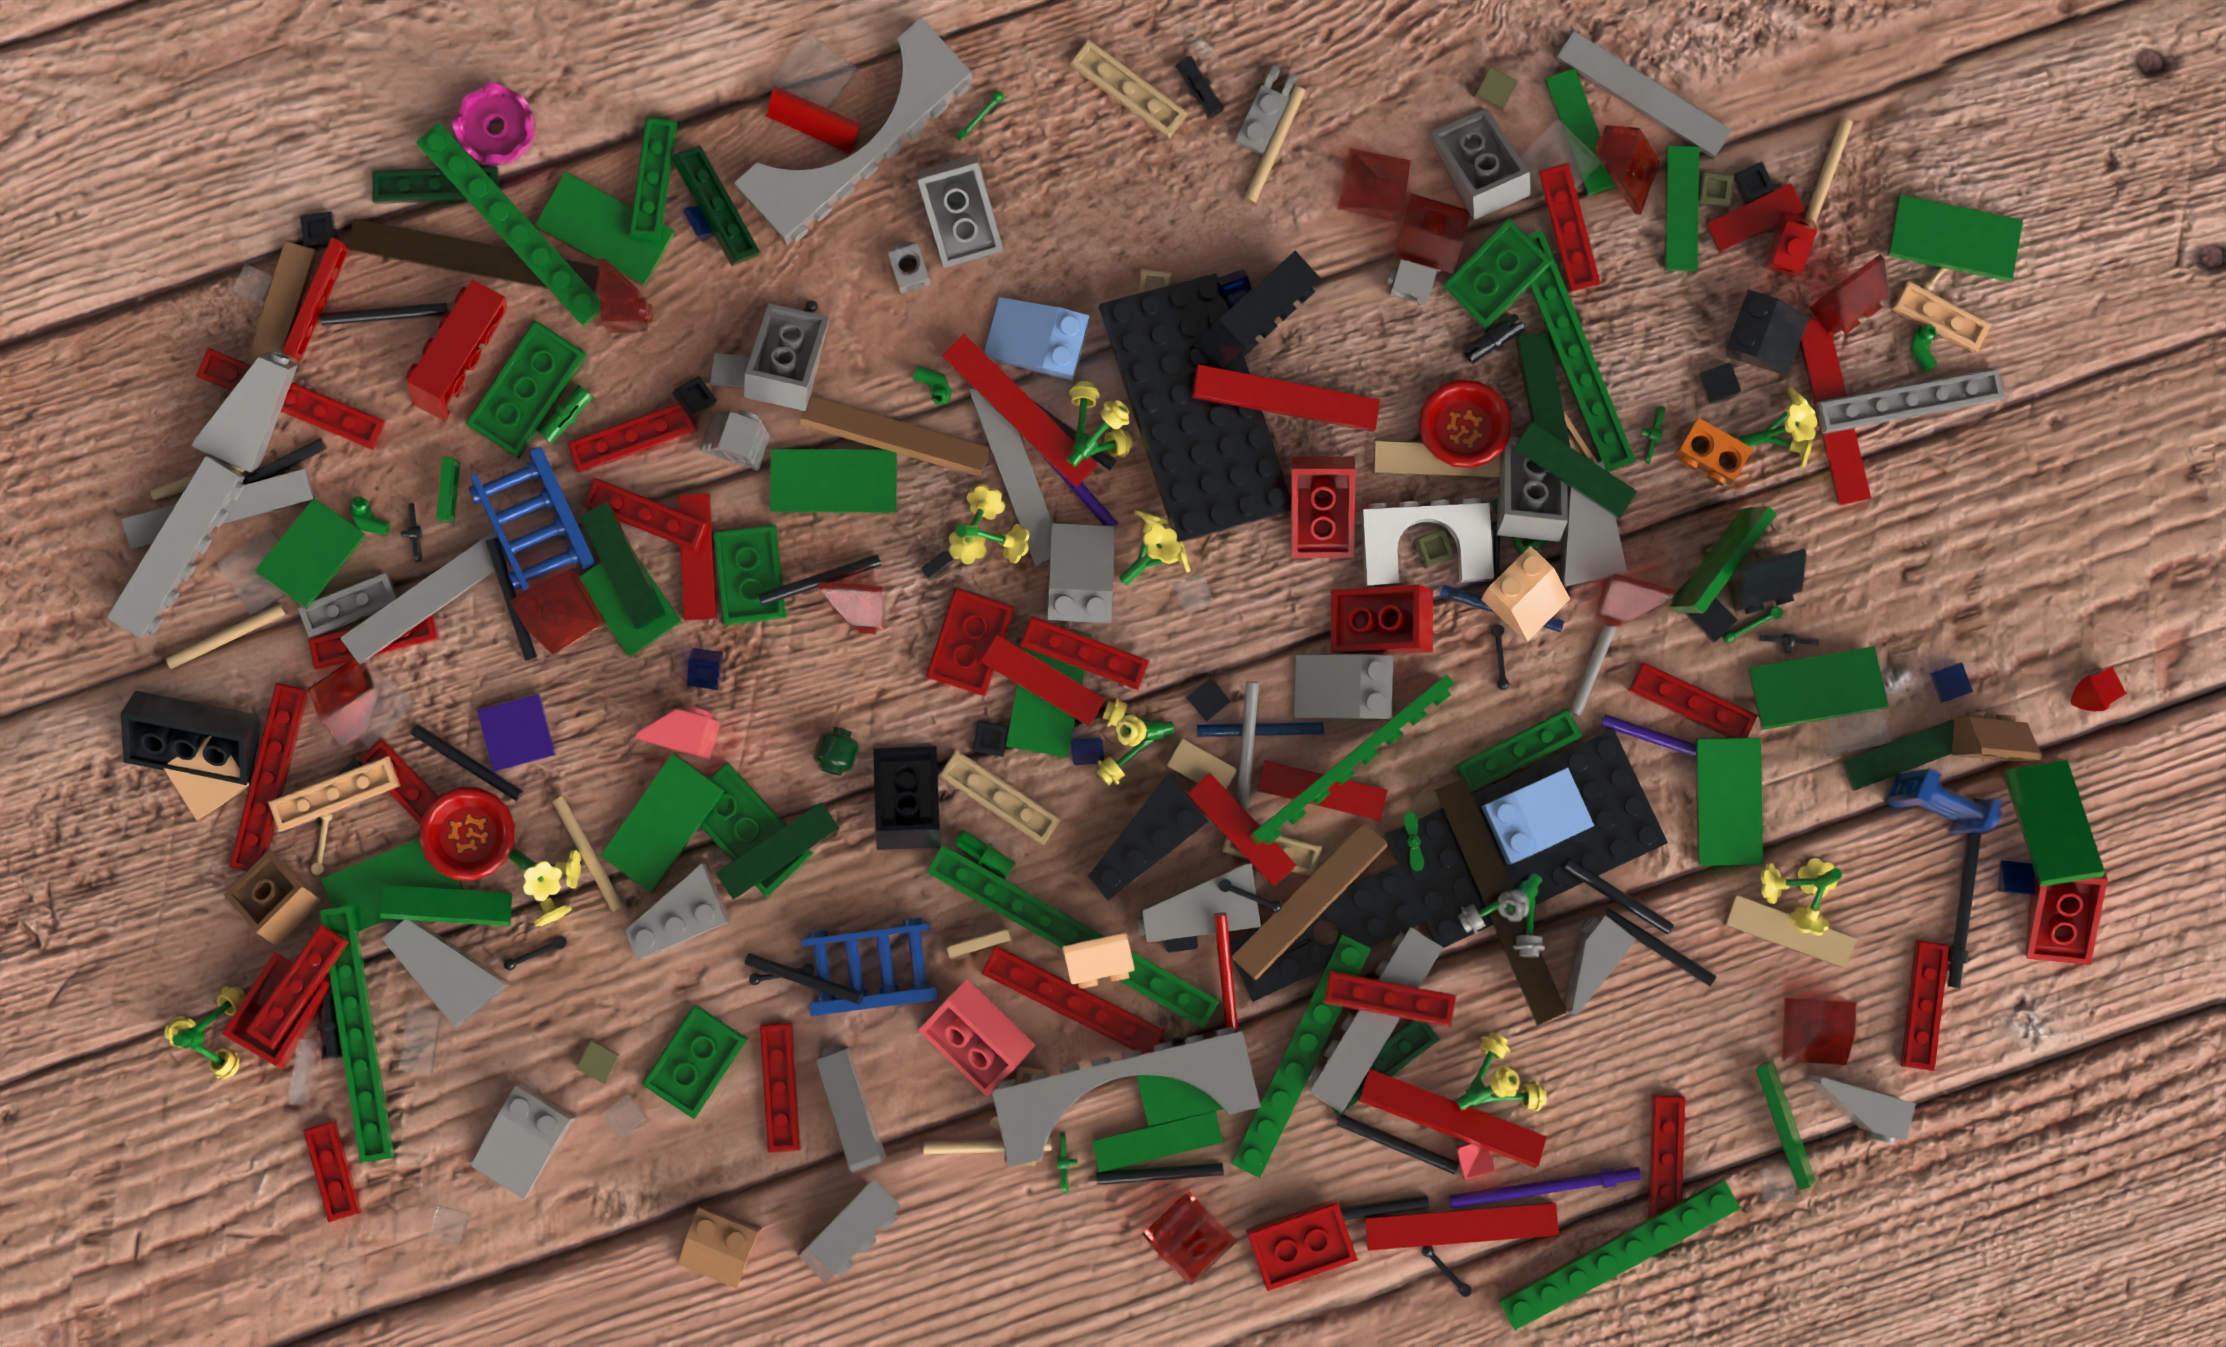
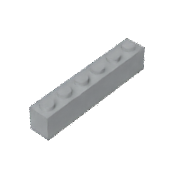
(176, 547)
(1369, 1031)

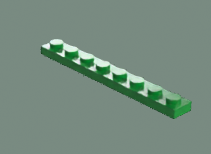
(510, 224)
(1579, 365)
(1343, 769)
(358, 1040)
(1297, 1063)
(1619, 1254)

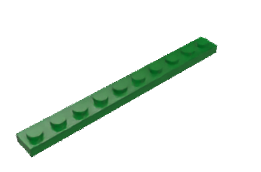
(1065, 930)

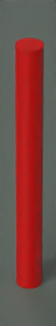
(1225, 969)

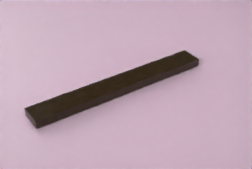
(452, 254)
(1491, 883)

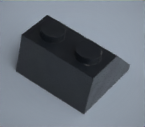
(1767, 333)

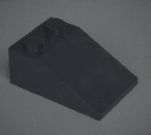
(1767, 581)
(906, 798)

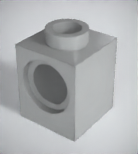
(909, 280)
(1411, 281)

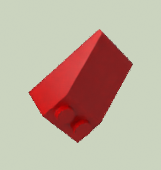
(1323, 507)
(1382, 620)
(2065, 920)
(254, 1001)

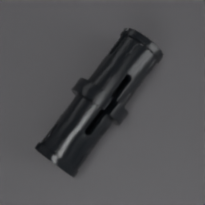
(1199, 87)
(1493, 339)
(329, 1029)

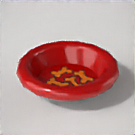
(1465, 423)
(467, 833)

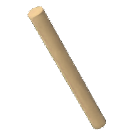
(1274, 145)
(1828, 169)
(226, 636)
(587, 854)
(968, 1146)

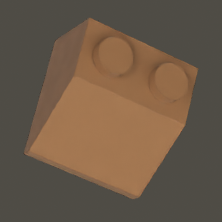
(1993, 738)
(272, 898)
(718, 1245)

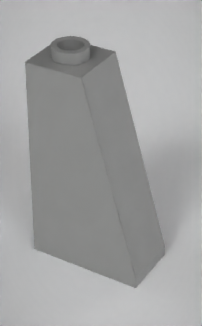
(248, 416)
(1589, 542)
(1194, 910)
(444, 971)
(850, 1108)

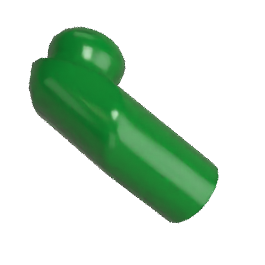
(1921, 344)
(936, 382)
(365, 519)

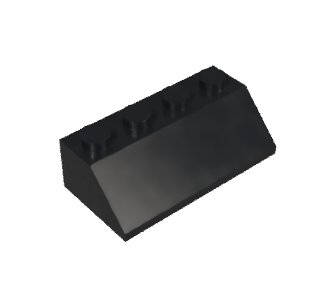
(168, 728)

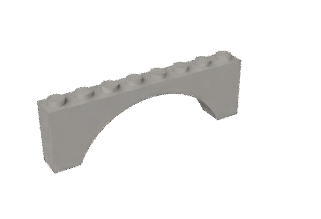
(797, 197)
(1212, 1065)

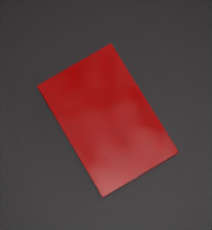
(964, 640)
(1301, 1245)

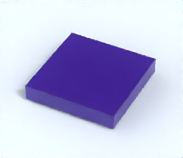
(516, 732)

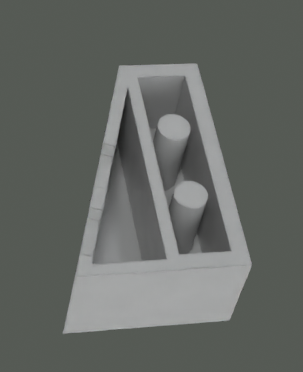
(737, 438)
(679, 916)
(851, 1232)

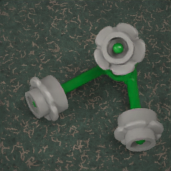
(1513, 906)

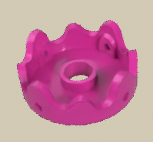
(479, 110)

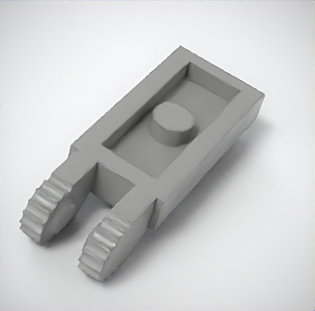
(1265, 113)

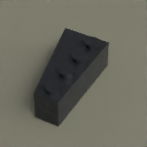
(1257, 311)
(1153, 832)

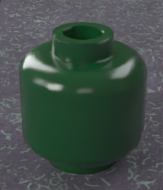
(836, 751)

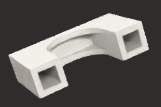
(1466, 523)

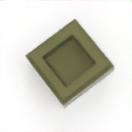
(1496, 88)
(1715, 189)
(1435, 548)
(598, 1061)

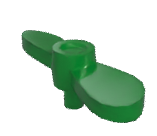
(1654, 434)
(1413, 841)
(1064, 1163)

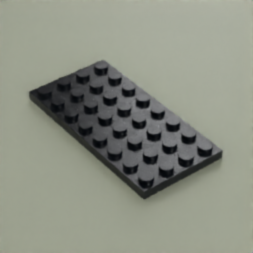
(1205, 455)

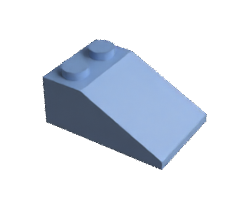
(1037, 337)
(1537, 816)

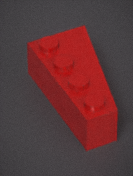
(455, 348)

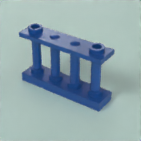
(550, 497)
(1924, 790)
(889, 992)

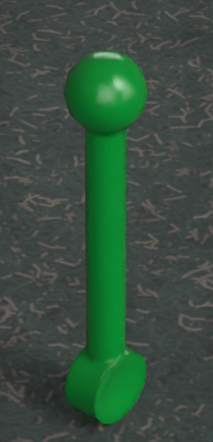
(997, 97)
(1774, 613)

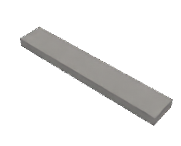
(1643, 94)
(1910, 401)
(1017, 477)
(254, 500)
(420, 601)

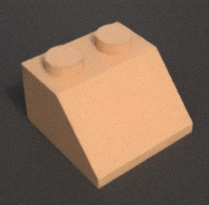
(1527, 594)
(1099, 959)

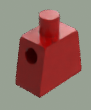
(1791, 245)

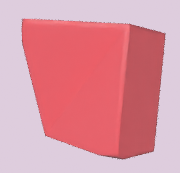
(1474, 1161)

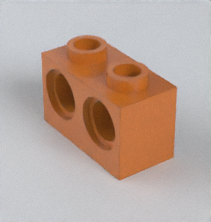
(1716, 444)

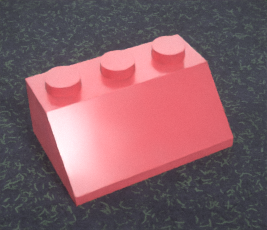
(683, 731)
(977, 1037)

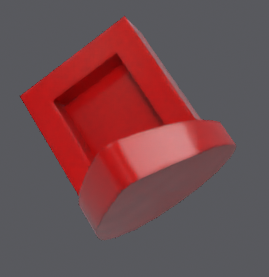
(2098, 691)

